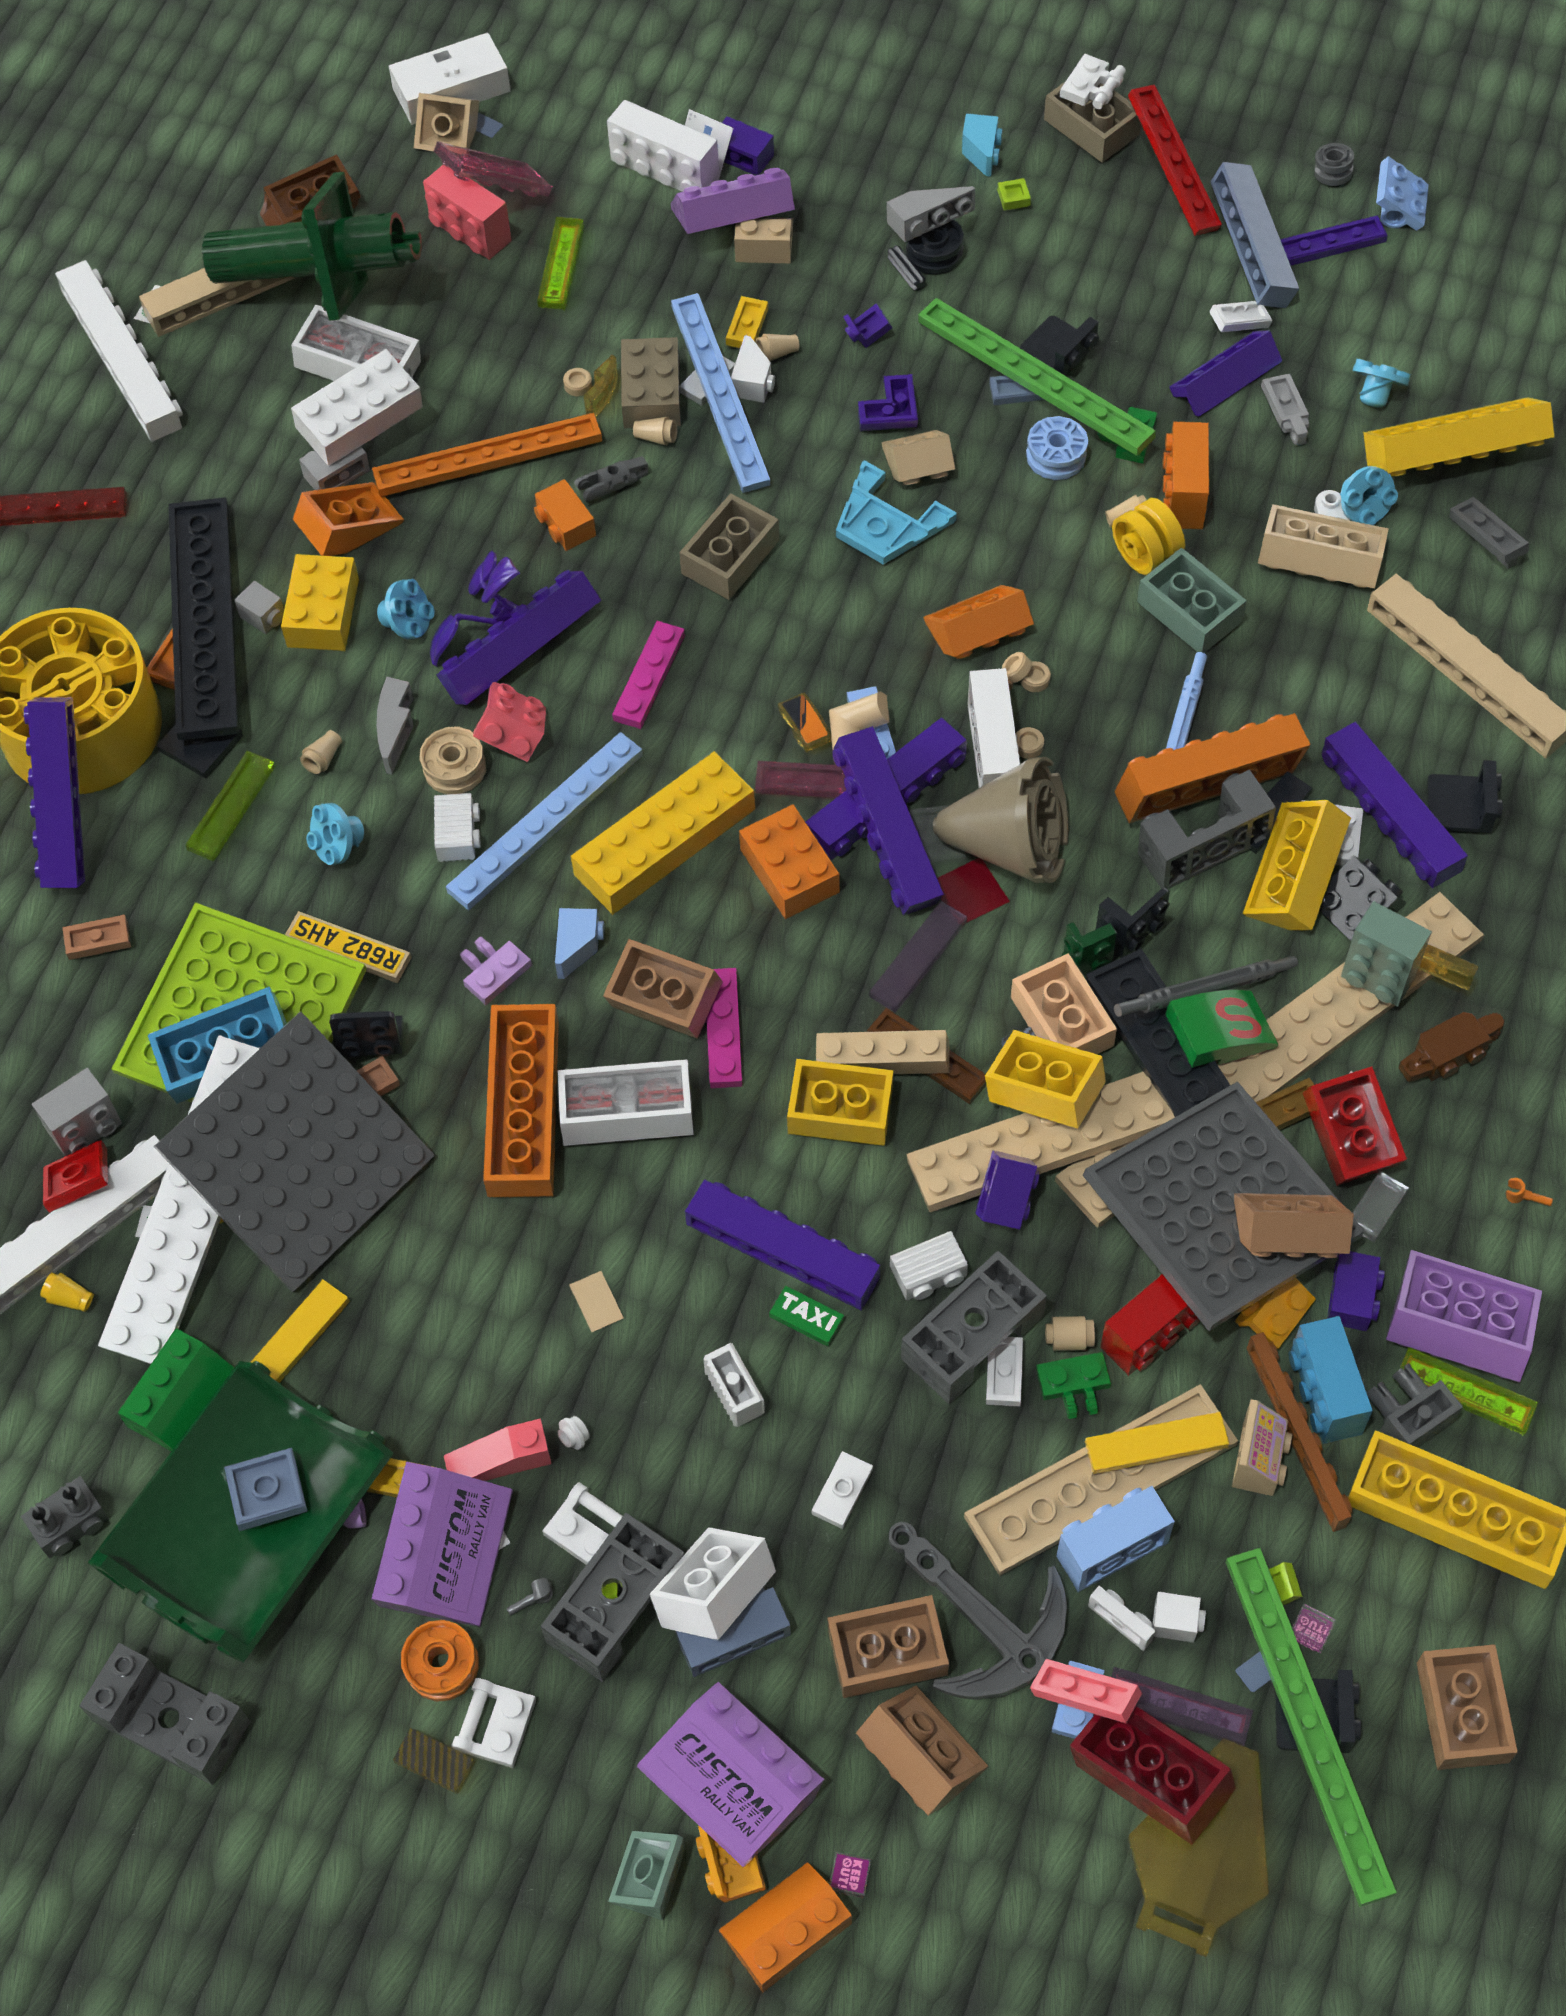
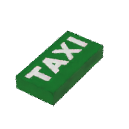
(806, 1316)

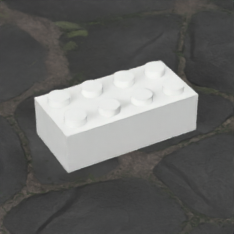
(661, 148)
(357, 407)

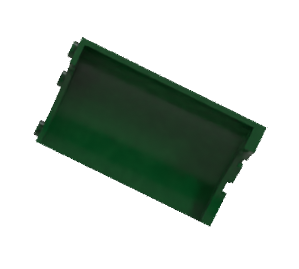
(182, 1532)

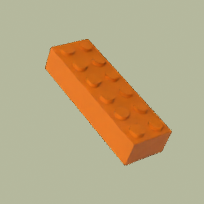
(1200, 768)
(521, 1101)

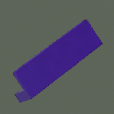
(1228, 372)

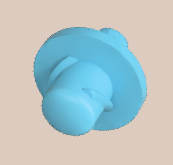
(1378, 382)
(1368, 495)
(406, 609)
(333, 833)

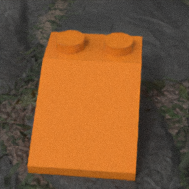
(344, 517)

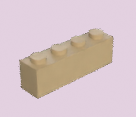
(891, 1050)

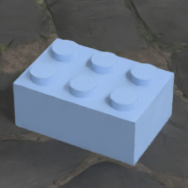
(1114, 1537)

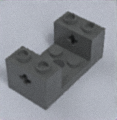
(1174, 858)
(947, 1349)
(587, 1623)
(134, 1696)

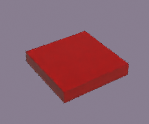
(75, 1176)

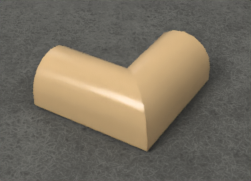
(858, 716)

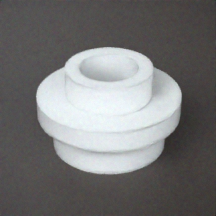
(573, 1432)

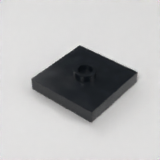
(198, 754)

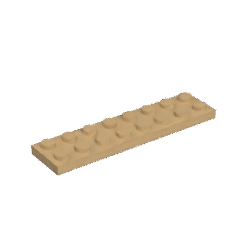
(958, 1166)
(1036, 1511)

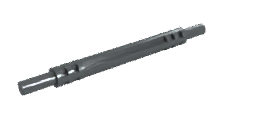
(1216, 982)

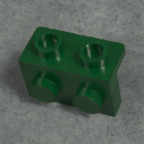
(1091, 949)

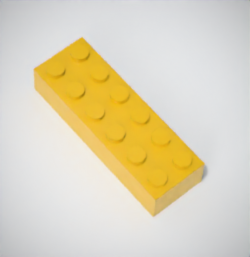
(1459, 435)
(663, 832)
(1460, 1509)

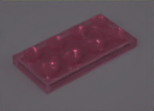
(492, 169)

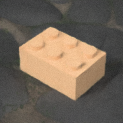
(1063, 1006)

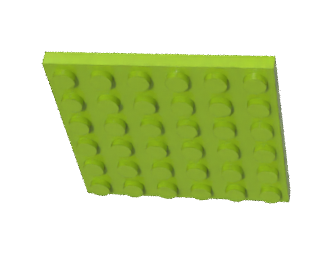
(228, 959)

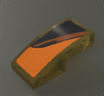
(805, 722)

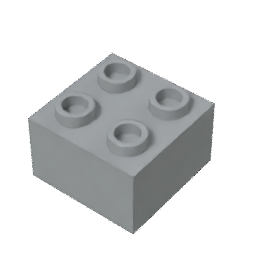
(77, 1113)

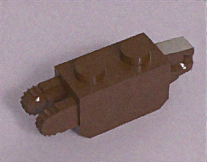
(1451, 1045)

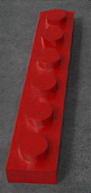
(1174, 160)

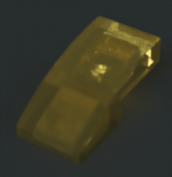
(605, 384)

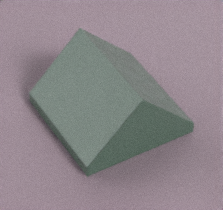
(648, 1872)

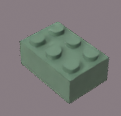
(1191, 601)
(1385, 954)

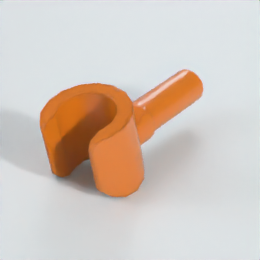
(1516, 1197)

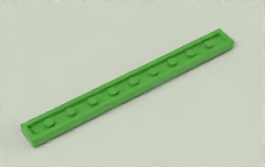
(1037, 377)
(1310, 1728)

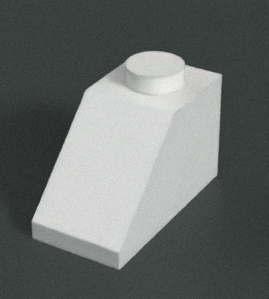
(752, 372)

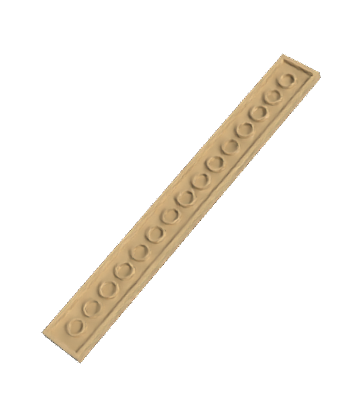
(1305, 1034)

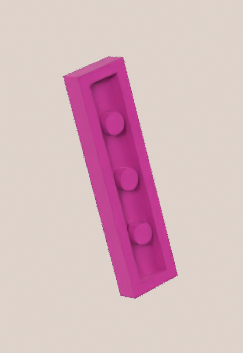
(648, 674)
(724, 1034)

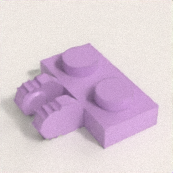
(496, 972)

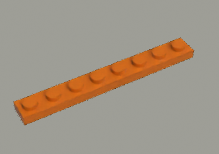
(487, 454)

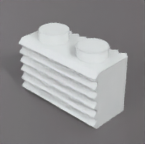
(455, 828)
(929, 1266)
(733, 1385)

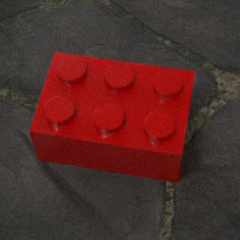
(1354, 1125)
(1146, 1326)

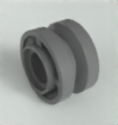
(1334, 164)

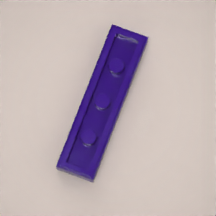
(1334, 240)

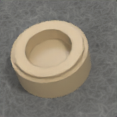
(577, 381)
(1017, 666)
(1037, 678)
(1029, 742)

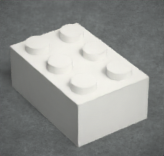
(713, 1583)

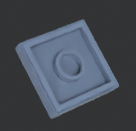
(265, 1489)

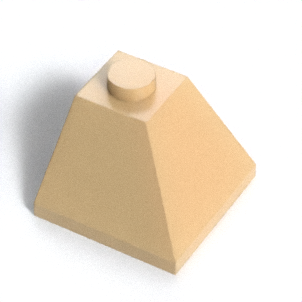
(445, 120)

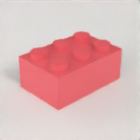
(467, 212)

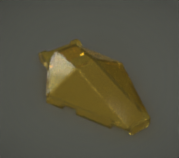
(1217, 1873)

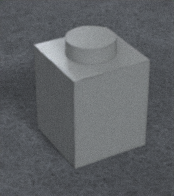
(260, 607)

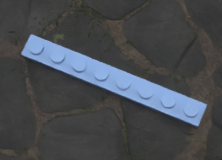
(720, 393)
(544, 821)

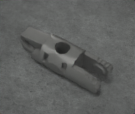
(612, 478)

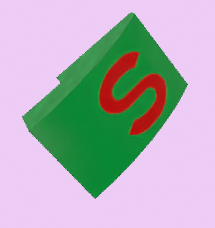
(1220, 1026)

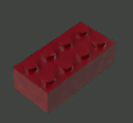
(1155, 1771)

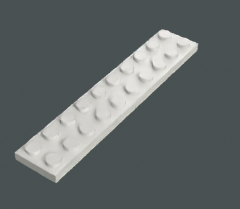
(170, 1245)

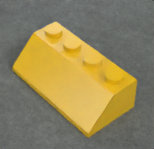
(1297, 864)

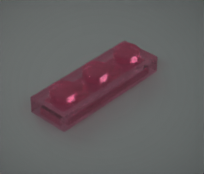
(799, 779)

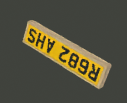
(377, 956)

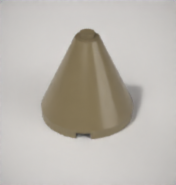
(1012, 821)

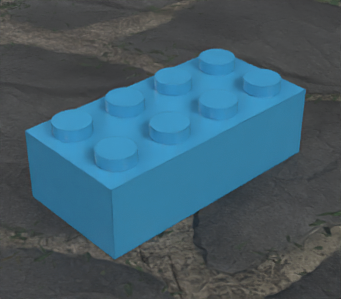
(186, 1046)

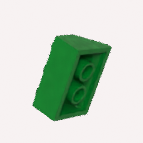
(174, 1390)

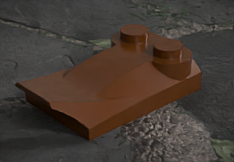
(289, 196)

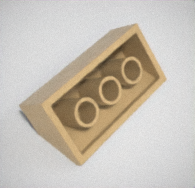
(1323, 546)

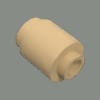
(1070, 1333)

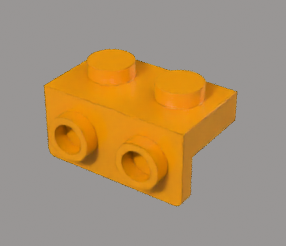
(1278, 1312)
(726, 1875)

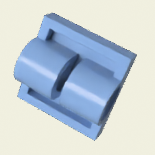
(1401, 196)

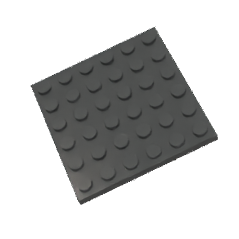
(294, 1151)
(1179, 1205)

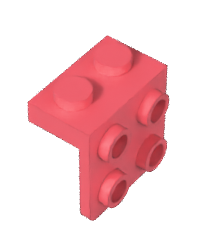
(511, 721)

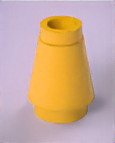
(65, 1292)

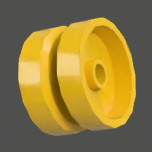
(1147, 535)

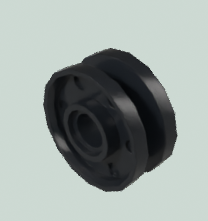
(937, 249)

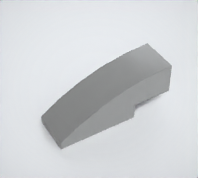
(393, 720)

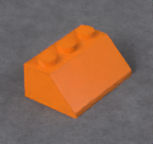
(980, 621)
(786, 1926)

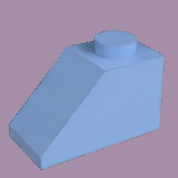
(576, 938)

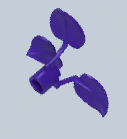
(497, 578)

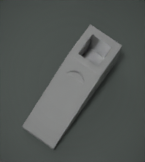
(928, 209)

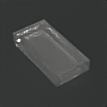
(1379, 1204)

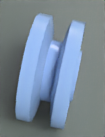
(1057, 448)

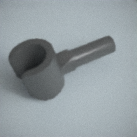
(541, 1594)

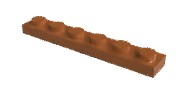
(1306, 1444)

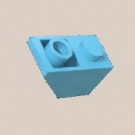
(979, 141)

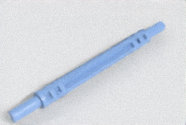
(1187, 705)

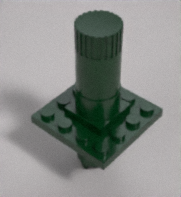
(323, 245)

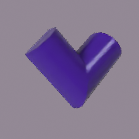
(893, 412)

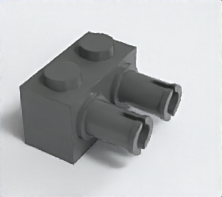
(1423, 1416)
(65, 1518)

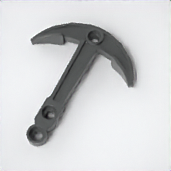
(996, 1628)

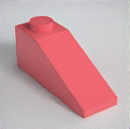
(502, 1452)

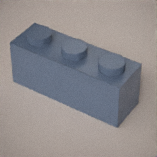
(753, 1629)

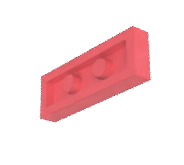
(1086, 1690)

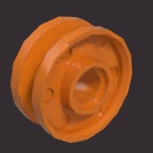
(445, 1681)

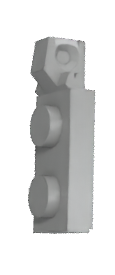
(1287, 406)

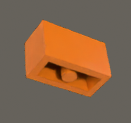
(564, 515)

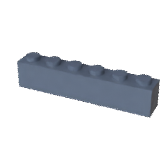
(1254, 235)

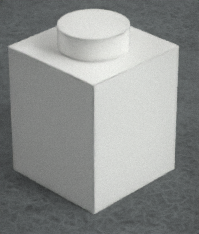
(1177, 1617)

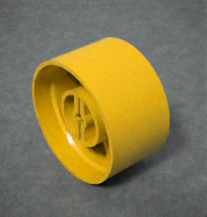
(82, 658)

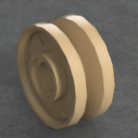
(449, 775)

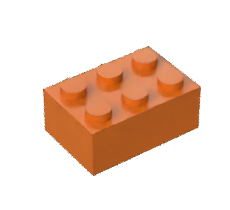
(1188, 473)
(789, 861)

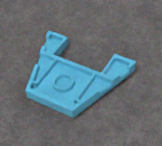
(881, 528)

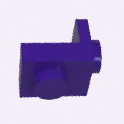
(868, 326)

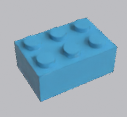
(1330, 1380)

